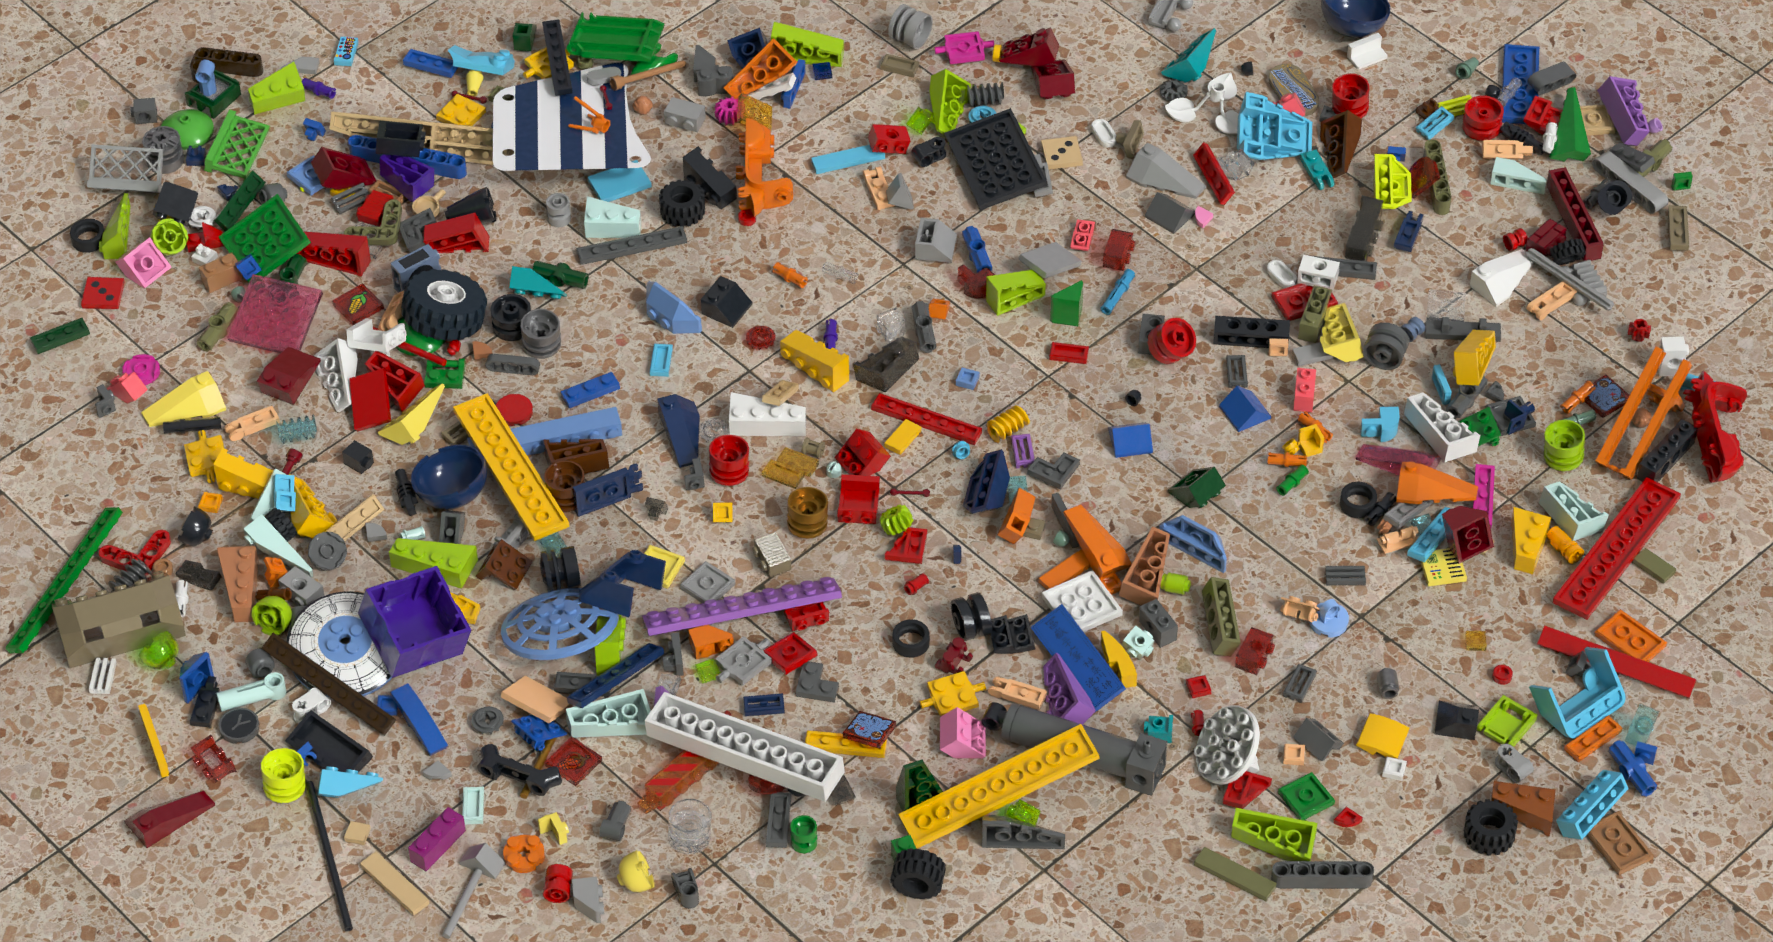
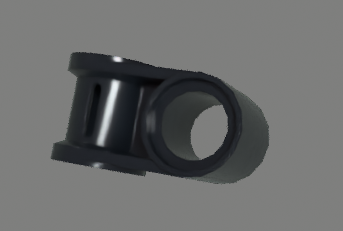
(928, 152)

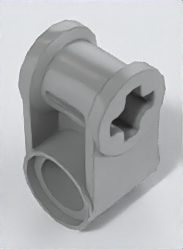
(1515, 765)

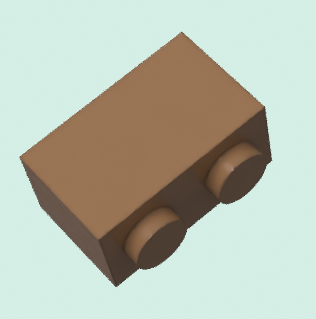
(220, 273)

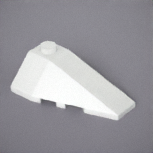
(1500, 276)

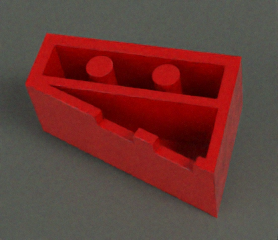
(457, 234)
(402, 380)

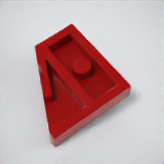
(909, 547)
(1245, 789)

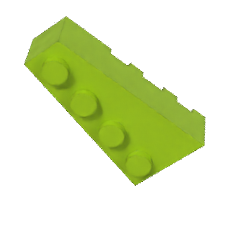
(809, 45)
(452, 559)
(1275, 834)

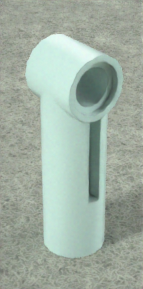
(271, 687)

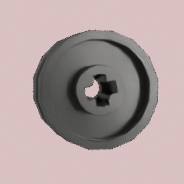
(1386, 346)

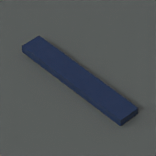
(615, 675)

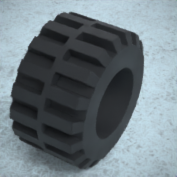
(682, 203)
(1490, 814)
(918, 873)

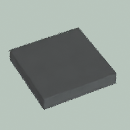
(1503, 421)

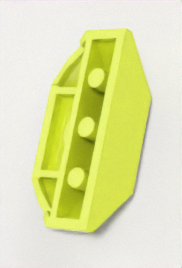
(1391, 181)

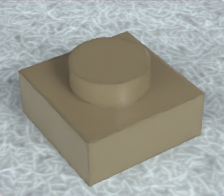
(1035, 528)

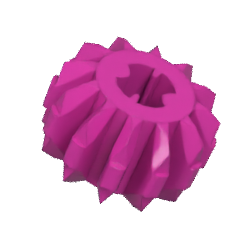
(727, 110)

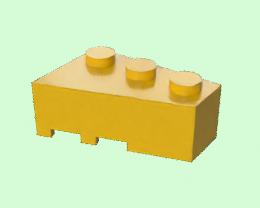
(1528, 538)

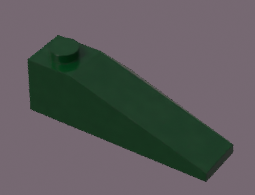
(915, 785)

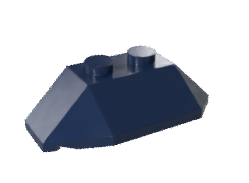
(988, 484)

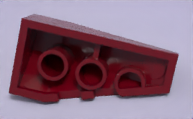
(162, 819)

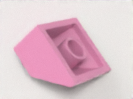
(143, 263)

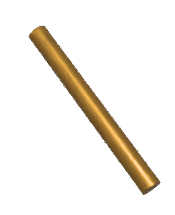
(539, 764)

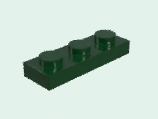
(60, 335)

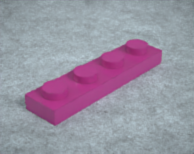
(1485, 481)

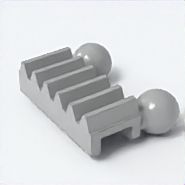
(1164, 10)
(1587, 274)

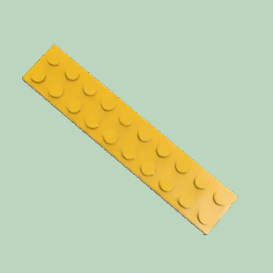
(511, 467)
(999, 786)

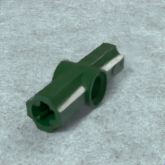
(293, 269)
(561, 274)

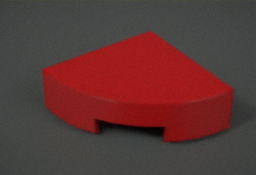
(1348, 818)

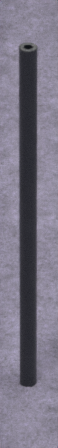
(329, 856)

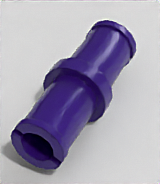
(319, 88)
(830, 335)

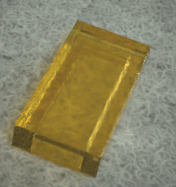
(798, 460)
(783, 474)

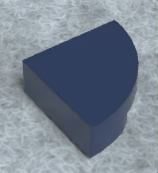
(227, 191)
(956, 554)

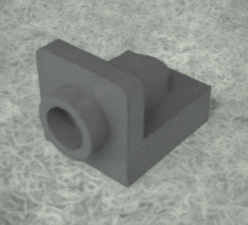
(696, 477)

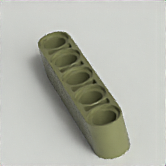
(1440, 190)

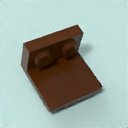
(505, 564)

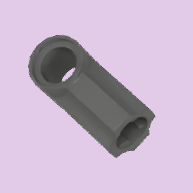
(614, 825)

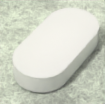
(1103, 132)
(1281, 274)

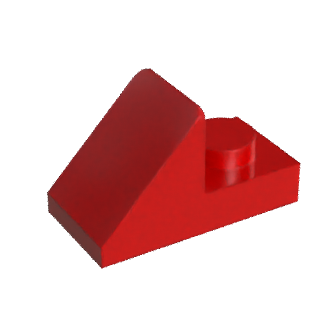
(207, 238)

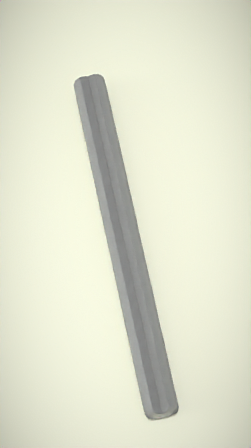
(1570, 279)

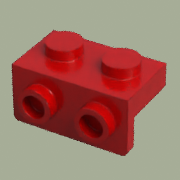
(807, 615)

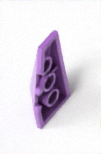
(1065, 693)

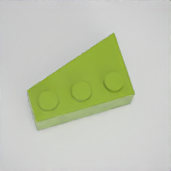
(277, 90)
(1013, 290)
(609, 651)

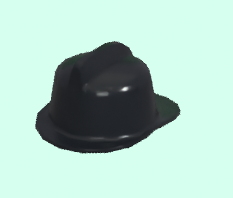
(1614, 197)

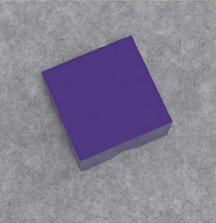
(414, 621)

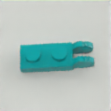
(1316, 169)

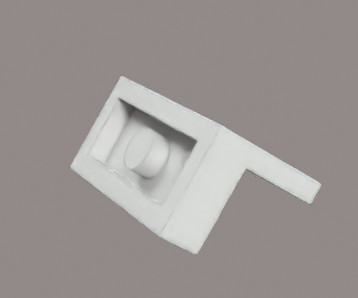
(1366, 51)

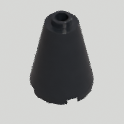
(477, 202)

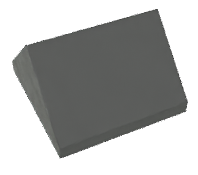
(1168, 212)

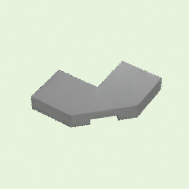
(306, 65)

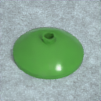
(192, 125)

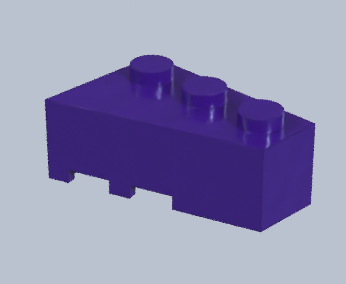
(407, 175)

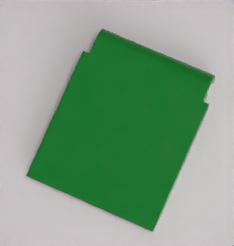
(615, 38)

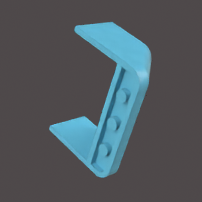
(1599, 699)

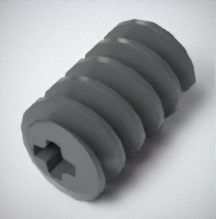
(985, 94)
(133, 574)

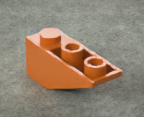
(1017, 516)

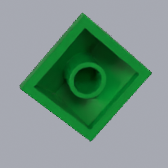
(1067, 305)

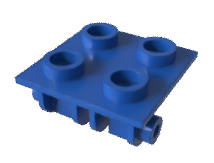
(536, 731)

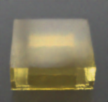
(1475, 640)

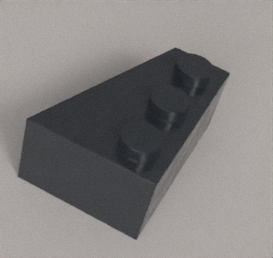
(715, 184)

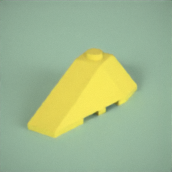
(191, 399)

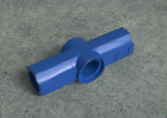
(976, 249)
(1632, 768)

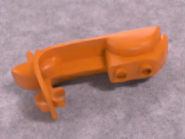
(758, 151)

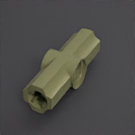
(1658, 152)
(217, 327)

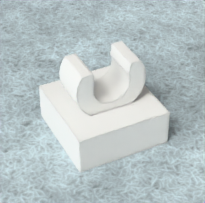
(203, 255)

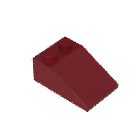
(1054, 79)
(341, 170)
(288, 375)

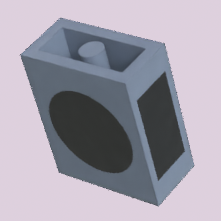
(412, 264)

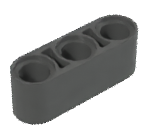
(1551, 78)

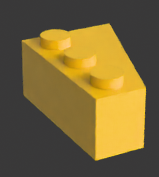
(239, 476)

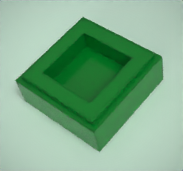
(1681, 181)

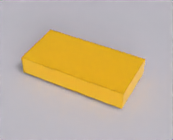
(902, 437)

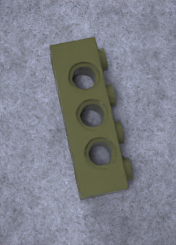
(1221, 616)

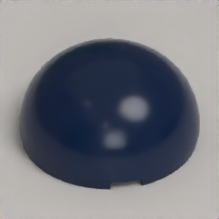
(1356, 17)
(450, 477)

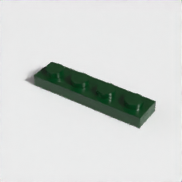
(239, 201)

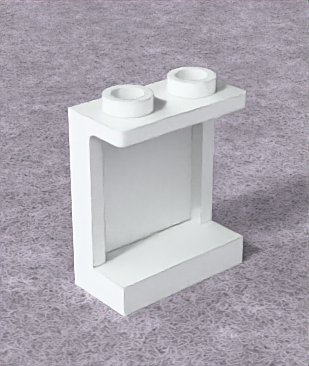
(364, 337)

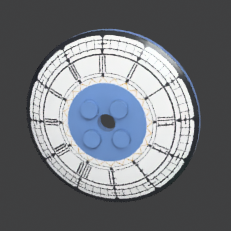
(318, 636)

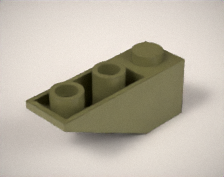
(1314, 314)

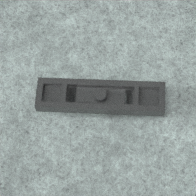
(1458, 330)

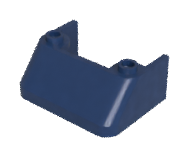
(606, 588)

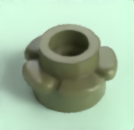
(584, 63)

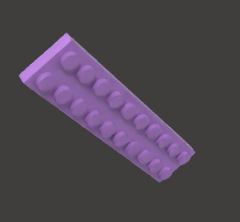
(741, 606)

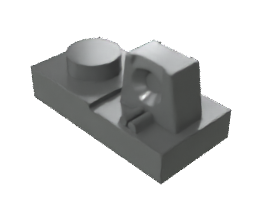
(674, 662)

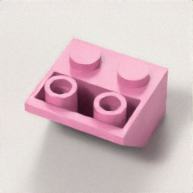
(962, 735)

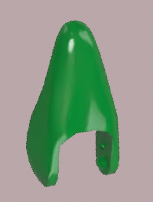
(655, 61)

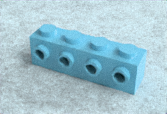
(1592, 804)

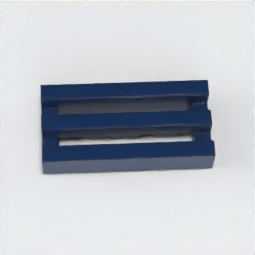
(763, 706)

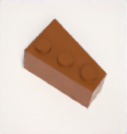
(1530, 803)

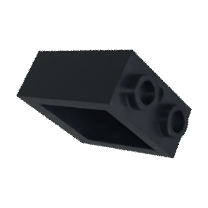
(400, 139)

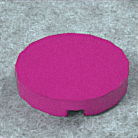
(144, 366)

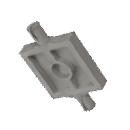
(743, 660)

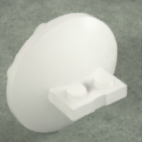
(1228, 745)

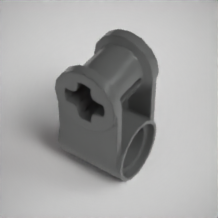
(686, 888)

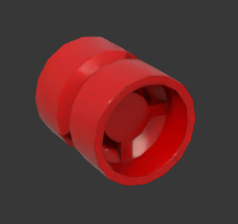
(558, 883)

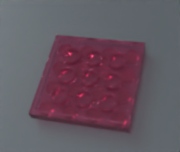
(274, 314)

